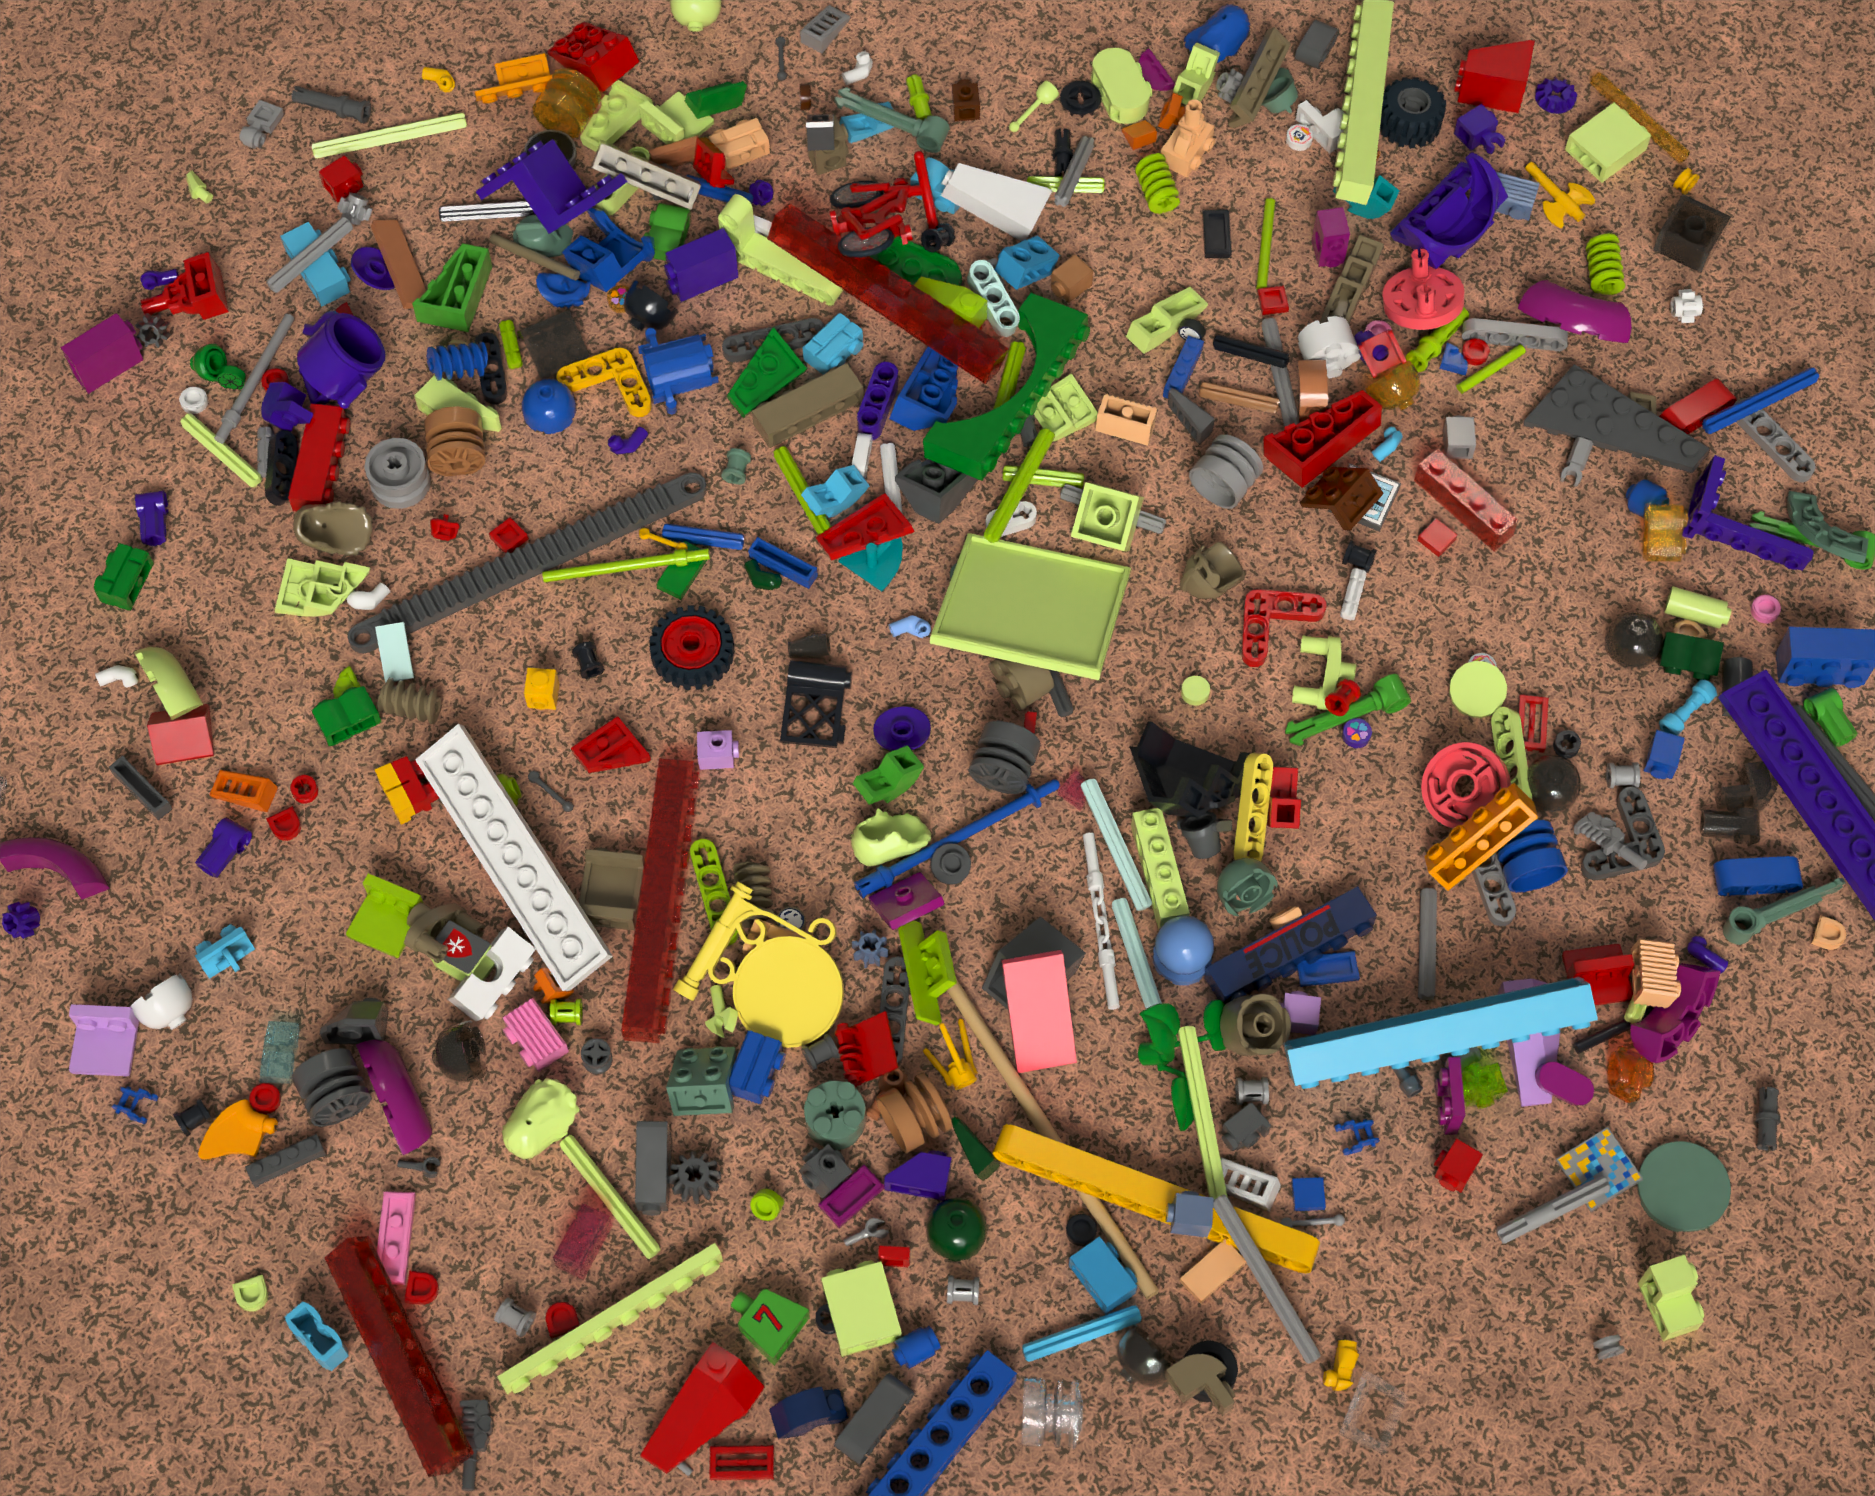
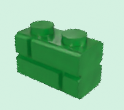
(123, 577)

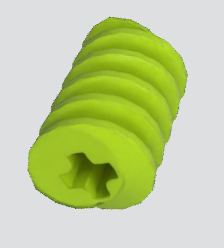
(1157, 183)
(1605, 264)

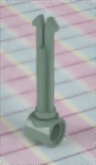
(929, 133)
(1757, 918)

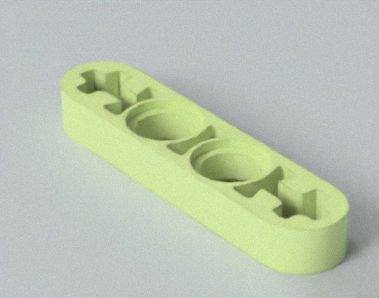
(1502, 736)

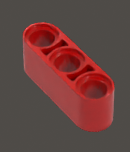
(1699, 405)

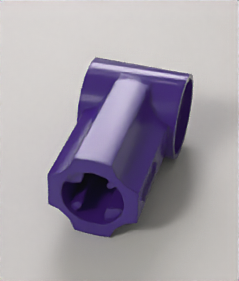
(152, 513)
(226, 842)

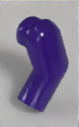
(153, 279)
(628, 445)
(1698, 950)

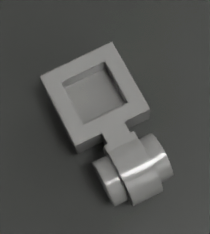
(262, 118)

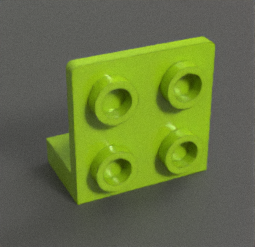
(383, 916)

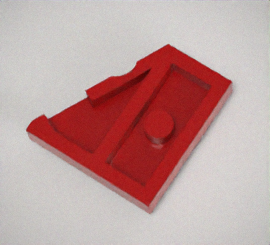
(610, 748)

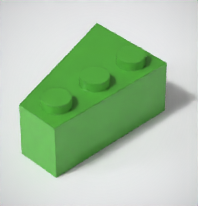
(456, 291)

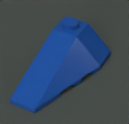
(928, 393)

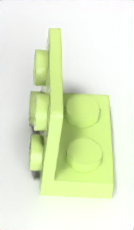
(673, 120)

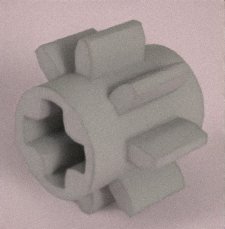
(1229, 84)
(355, 208)

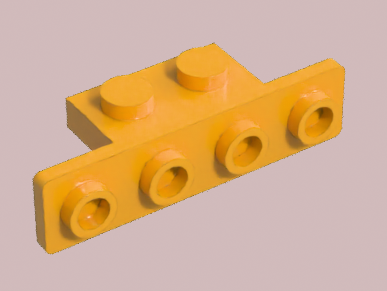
(517, 77)

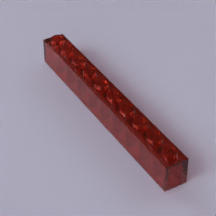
(888, 294)
(659, 900)

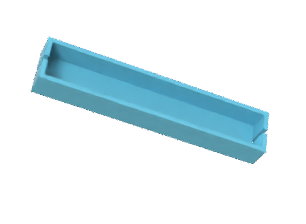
(1440, 1031)

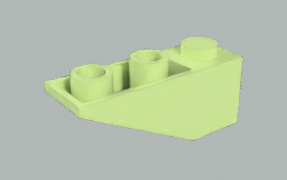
(445, 393)

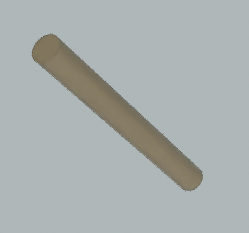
(534, 256)

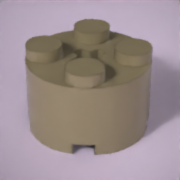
(1021, 682)
(1254, 1025)

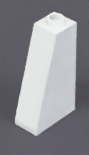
(996, 198)

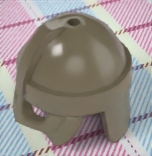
(1211, 572)

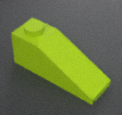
(956, 298)

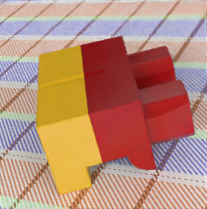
(404, 789)

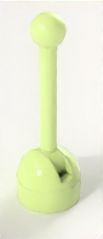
(1045, 94)

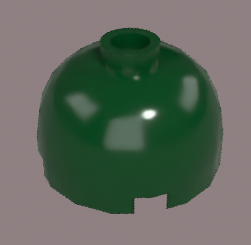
(956, 1229)

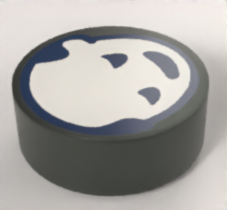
(1192, 328)

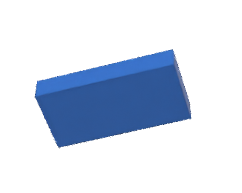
(1329, 969)

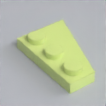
(615, 117)

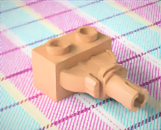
(1189, 141)

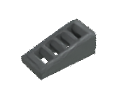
(1195, 419)

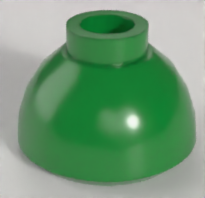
(208, 361)

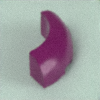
(1577, 312)
(57, 856)
(1666, 1028)
(396, 1088)

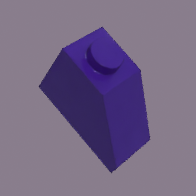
(922, 1176)

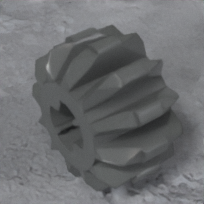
(682, 1182)

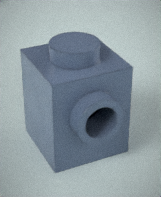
(1190, 1214)

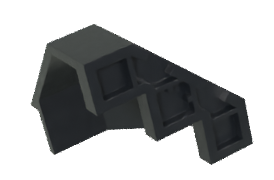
(1184, 777)

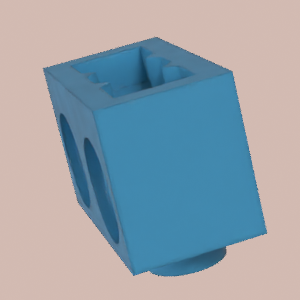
(1026, 262)

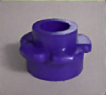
(765, 190)

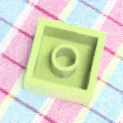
(1107, 516)

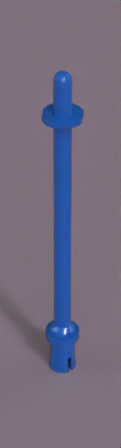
(885, 875)

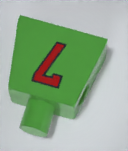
(770, 1322)

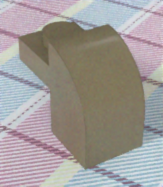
(1201, 1373)

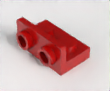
(710, 163)

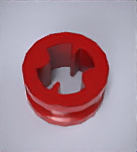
(300, 781)

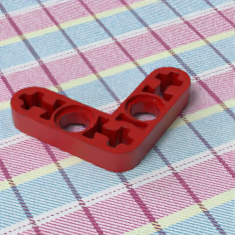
(1270, 610)

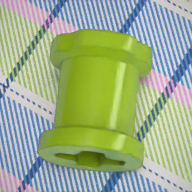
(566, 1012)

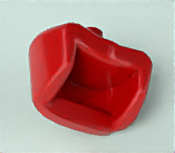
(443, 529)

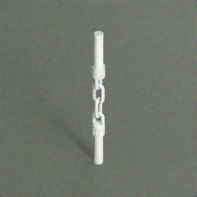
(1106, 956)

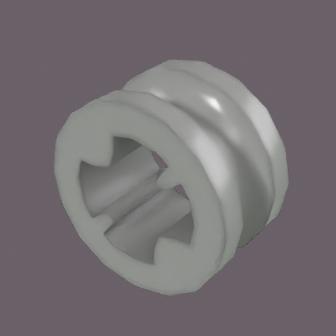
(1609, 1347)

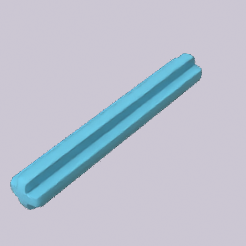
(1081, 1333)

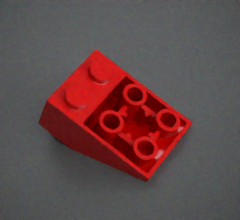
(595, 53)

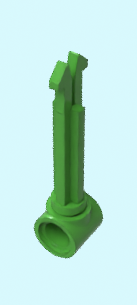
(1789, 531)
(1388, 695)

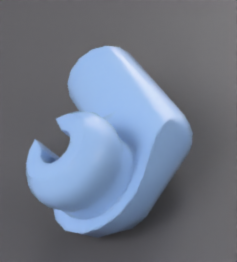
(911, 625)

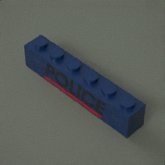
(1291, 944)

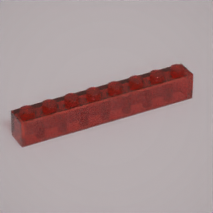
(399, 1356)

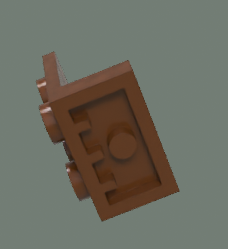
(1346, 493)

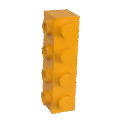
(1480, 836)

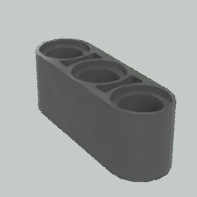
(873, 1418)

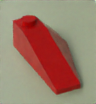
(709, 1401)

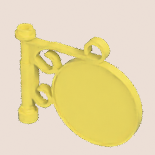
(783, 985)

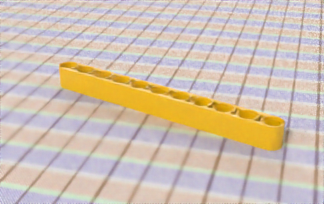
(1143, 1193)

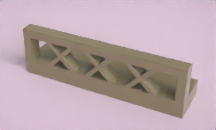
(1258, 78)

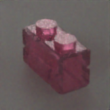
(582, 1241)

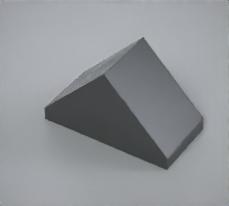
(820, 132)

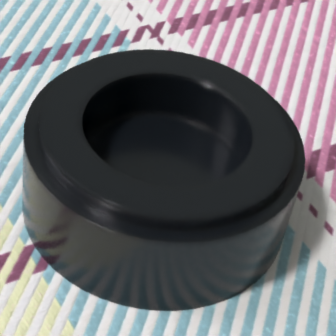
(1081, 1229)

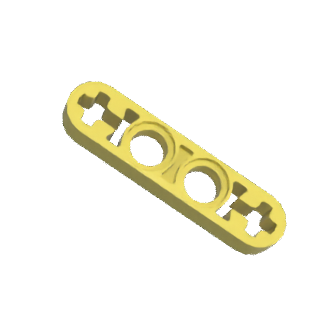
(1249, 809)

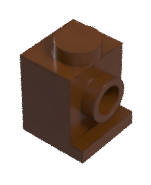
(965, 96)

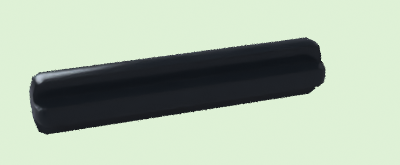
(1251, 351)

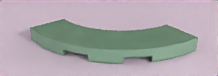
(1809, 521)

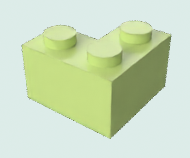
(1669, 1297)

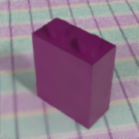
(103, 352)

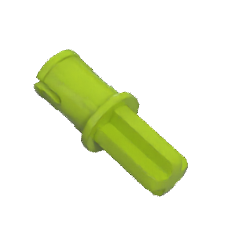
(918, 97)

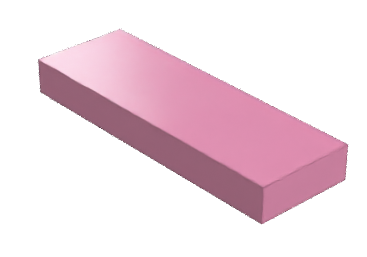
(396, 1234)

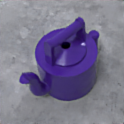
(339, 358)

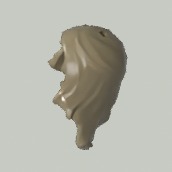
(346, 529)

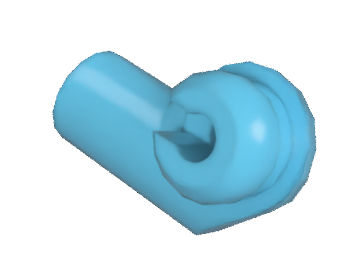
(1392, 440)

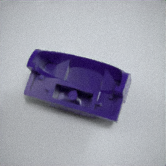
(1446, 220)

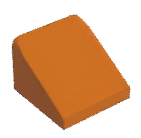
(1140, 134)

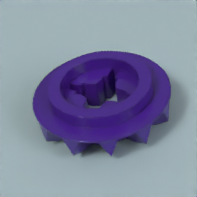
(1554, 103)

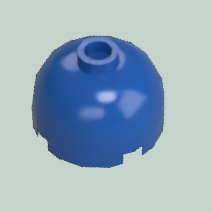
(548, 406)

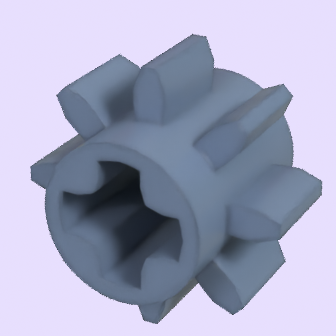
(867, 955)

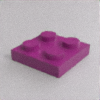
(1450, 1088)

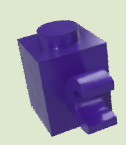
(1479, 128)

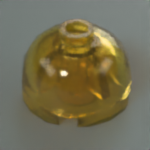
(1396, 387)

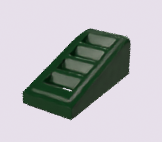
(978, 1155)

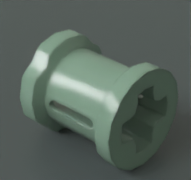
(736, 466)

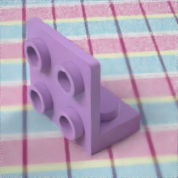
(103, 1040)

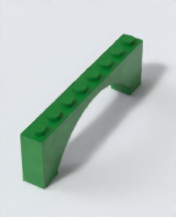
(977, 442)

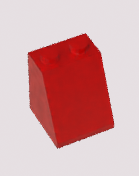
(1495, 76)

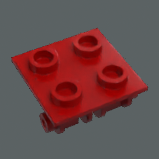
(866, 1049)

